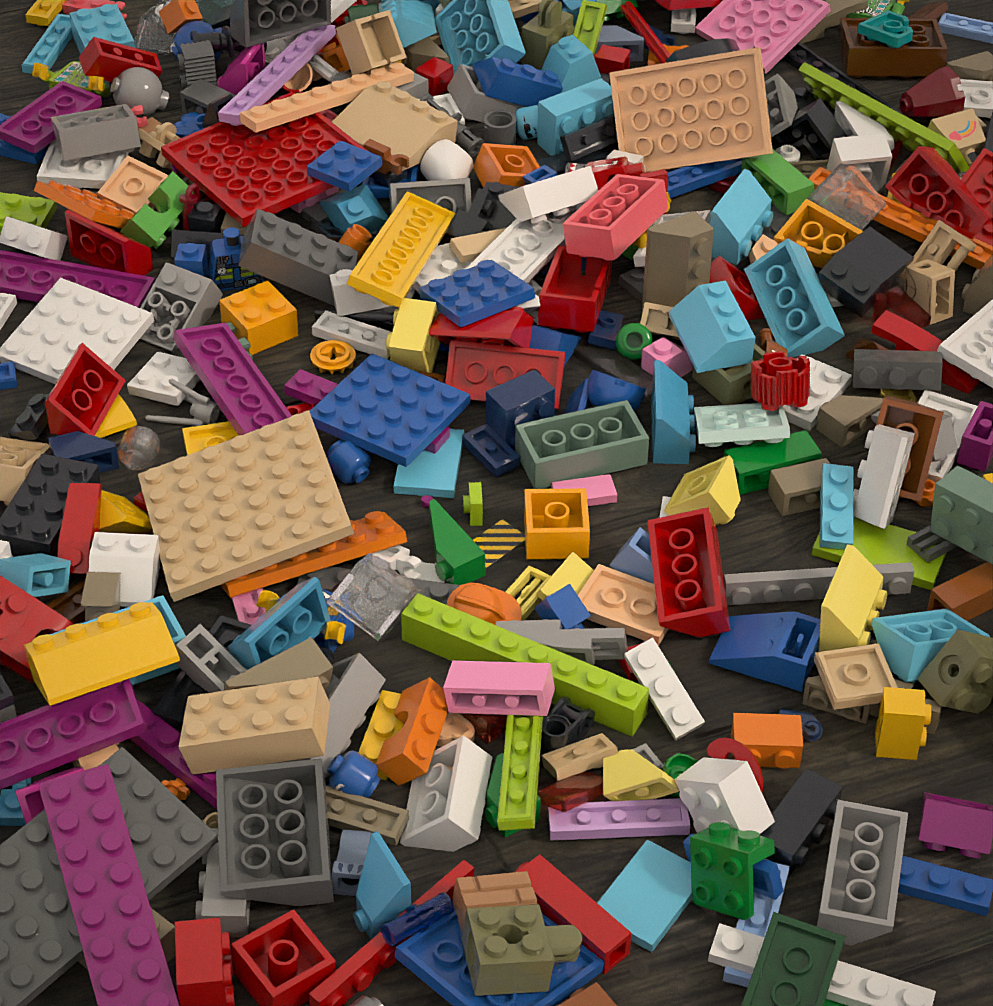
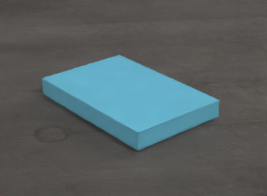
(432, 472)
(649, 894)

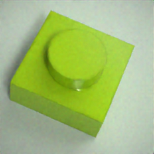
(473, 504)

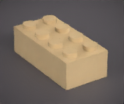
(255, 725)

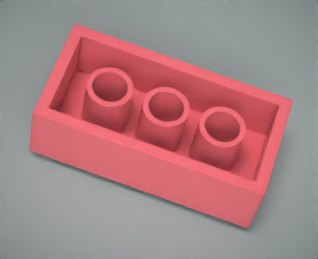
(615, 217)

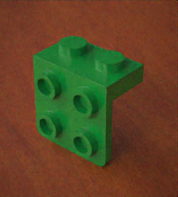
(724, 868)

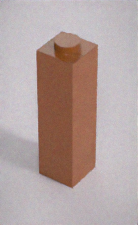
(965, 594)

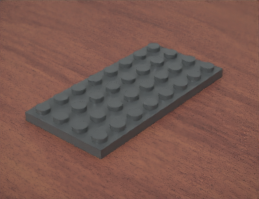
(35, 912)

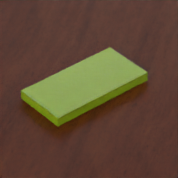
(886, 547)

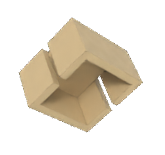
(371, 42)

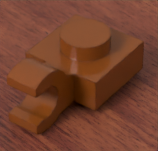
(389, 162)

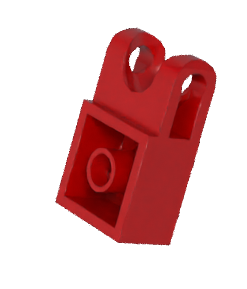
(20, 622)

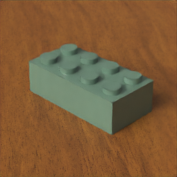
(581, 444)
(964, 512)

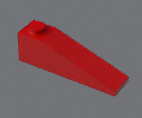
(937, 192)

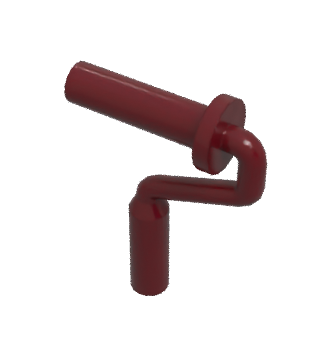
(188, 200)

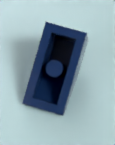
(85, 448)

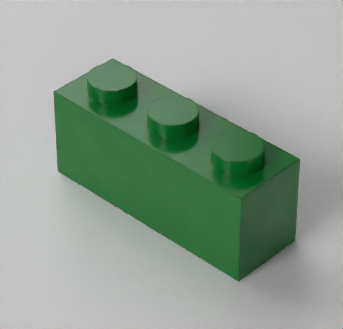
(757, 459)

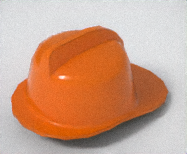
(485, 603)

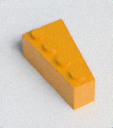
(817, 232)

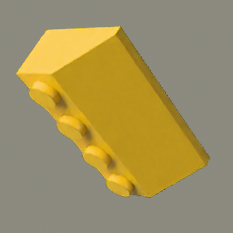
(100, 652)

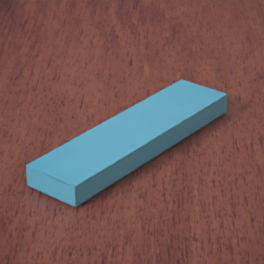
(50, 44)

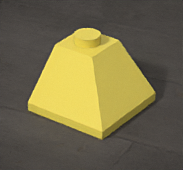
(709, 487)

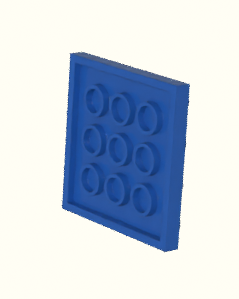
(389, 409)
(441, 963)

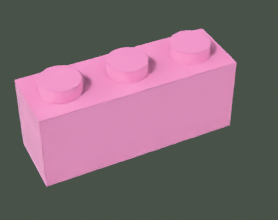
(499, 688)

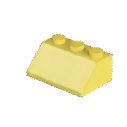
(851, 603)

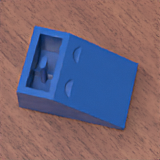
(770, 647)

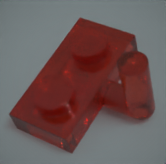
(900, 303)

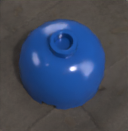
(606, 389)

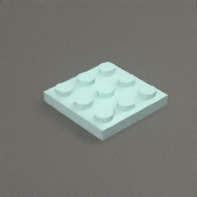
(740, 424)

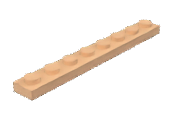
(322, 98)

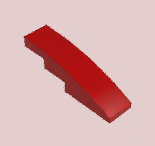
(913, 338)

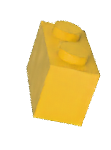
(901, 723)

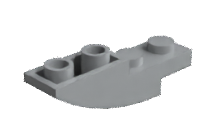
(579, 643)

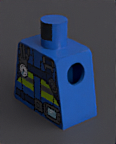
(224, 263)

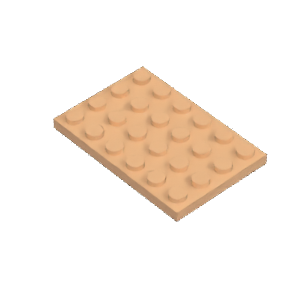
(693, 110)

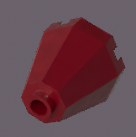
(933, 96)

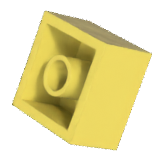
(410, 340)

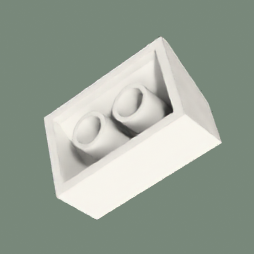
(551, 195)
(882, 474)
(446, 803)

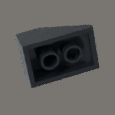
(863, 270)

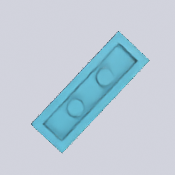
(836, 506)

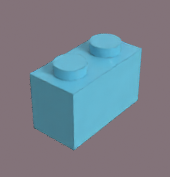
(37, 573)

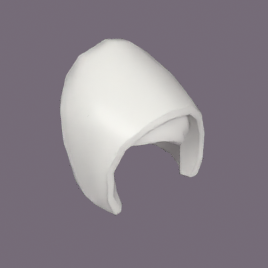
(446, 161)

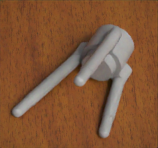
(202, 409)

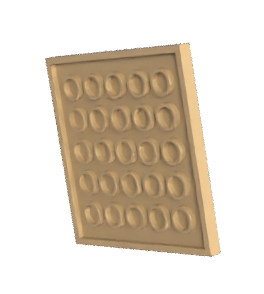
(243, 505)

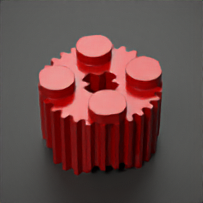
(780, 380)

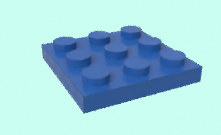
(477, 292)

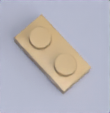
(578, 756)

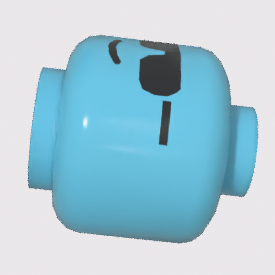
(527, 122)

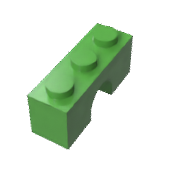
(148, 225)

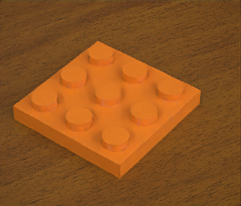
(84, 203)

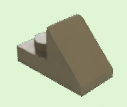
(101, 594)

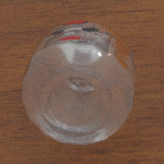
(138, 448)

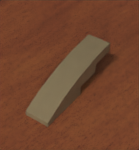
(839, 9)

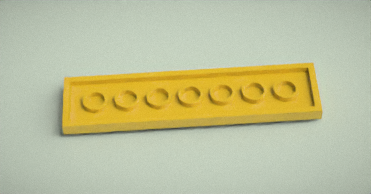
(401, 250)

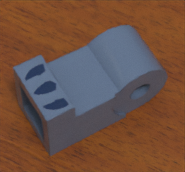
(350, 860)

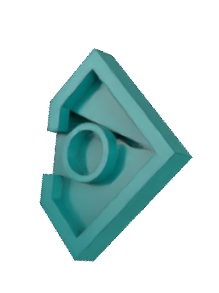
(887, 28)

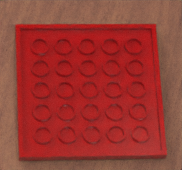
(259, 168)

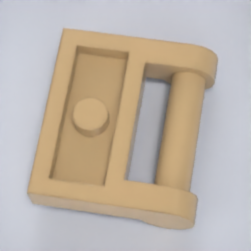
(941, 243)

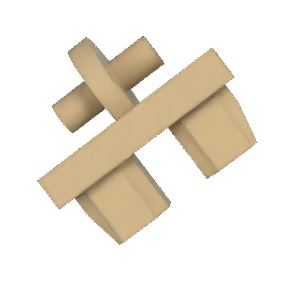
(153, 141)

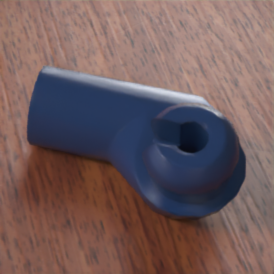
(811, 727)

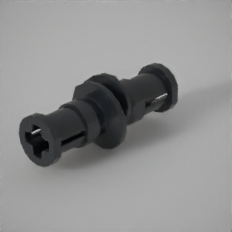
(221, 41)

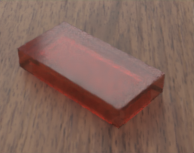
(572, 791)

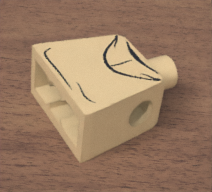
(931, 287)

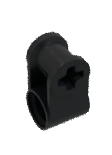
(565, 725)

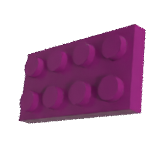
(32, 125)

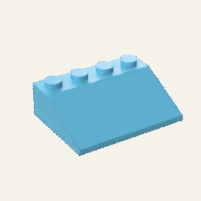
(479, 31)

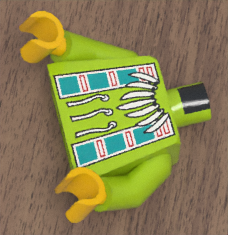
(73, 75)

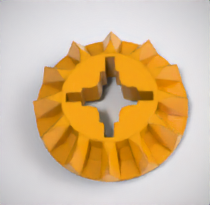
(322, 353)

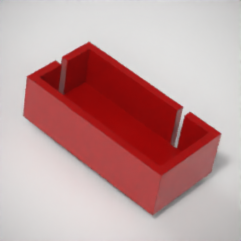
(570, 298)

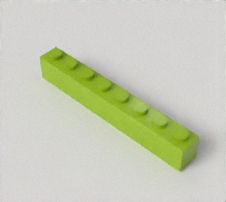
(464, 637)

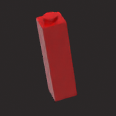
(569, 905)

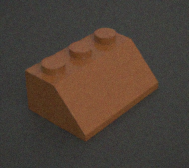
(926, 425)

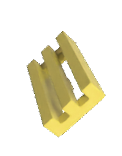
(529, 591)

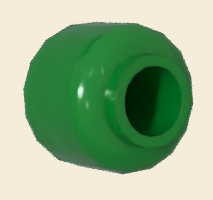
(632, 340)

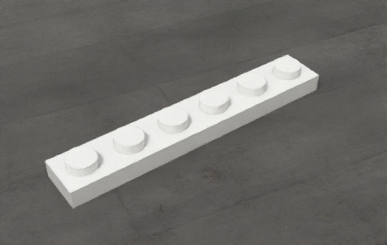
(849, 983)

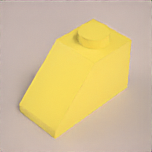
(633, 777)

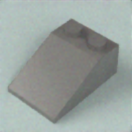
(471, 98)

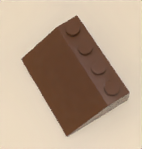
(874, 58)

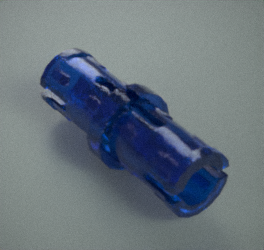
(417, 919)

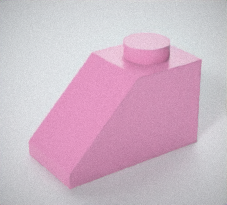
(669, 353)

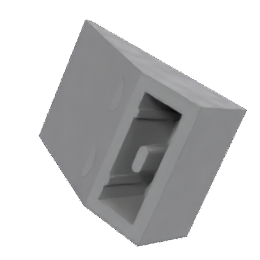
(178, 302)

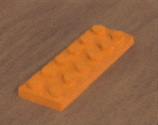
(371, 535)

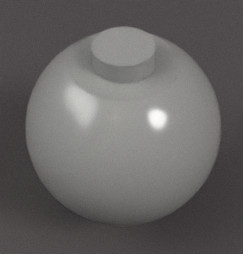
(139, 87)

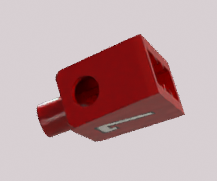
(606, 169)

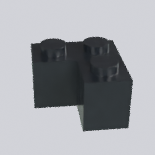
(814, 128)

